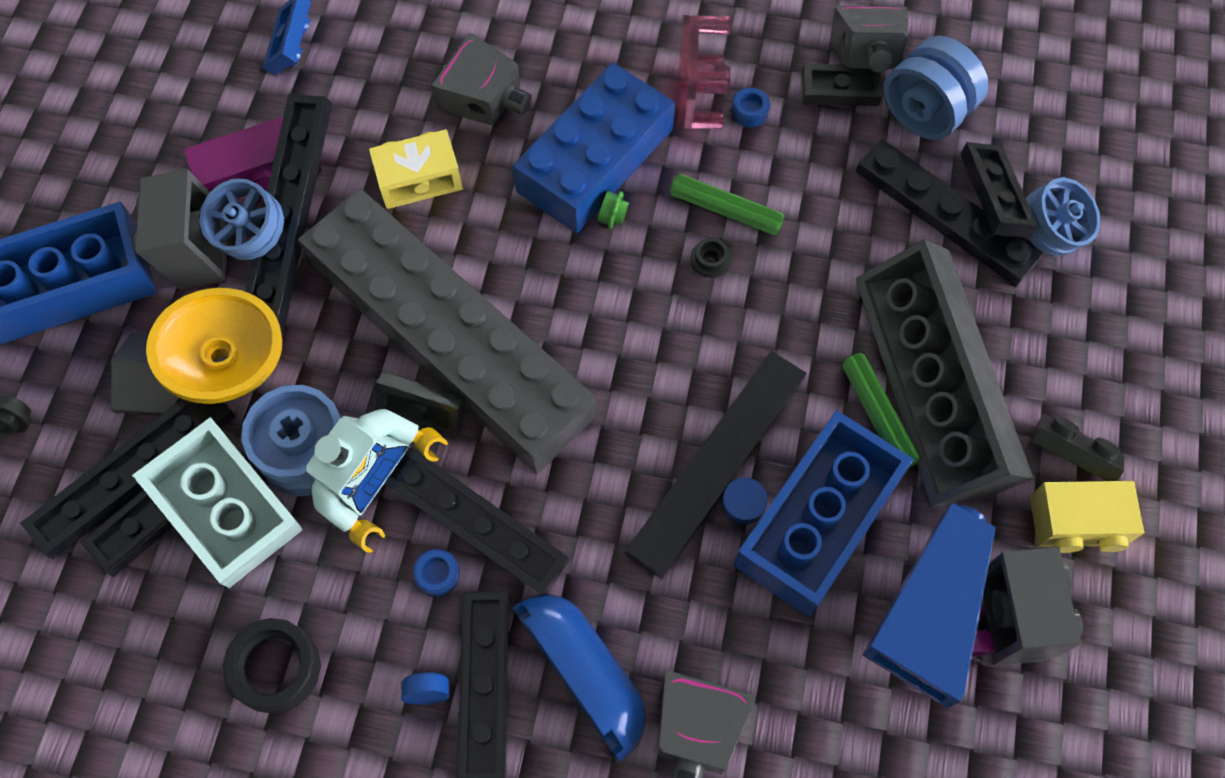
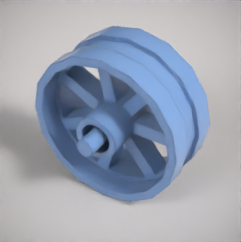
(223, 205)
(1071, 213)

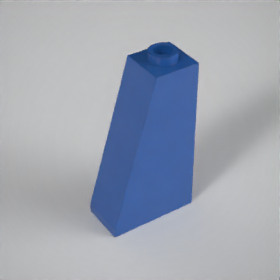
(936, 612)

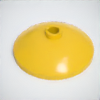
(212, 326)

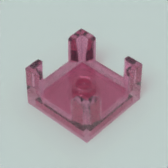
(701, 72)

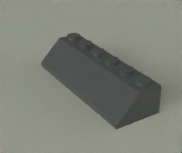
(942, 376)

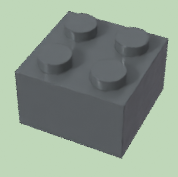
(171, 230)
(1030, 606)

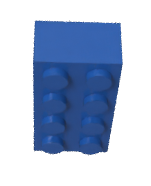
(594, 147)
(70, 271)
(822, 513)

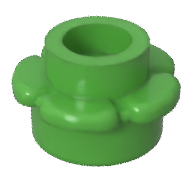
(613, 209)

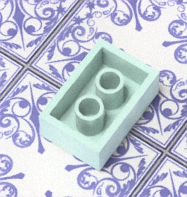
(217, 503)

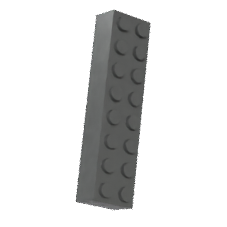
(450, 330)

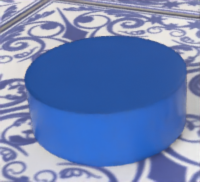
(750, 107)
(744, 501)
(436, 572)
(424, 688)

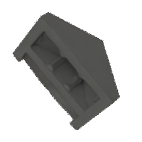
(133, 383)

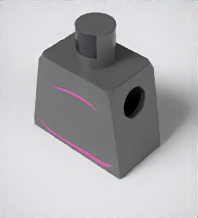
(869, 36)
(480, 83)
(700, 724)

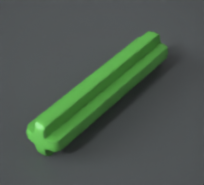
(727, 204)
(878, 405)

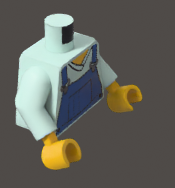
(357, 461)

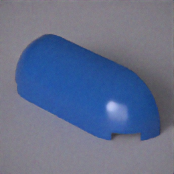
(586, 669)

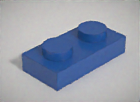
(286, 36)

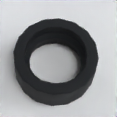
(242, 647)

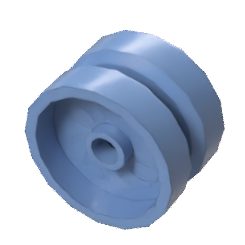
(936, 87)
(283, 435)

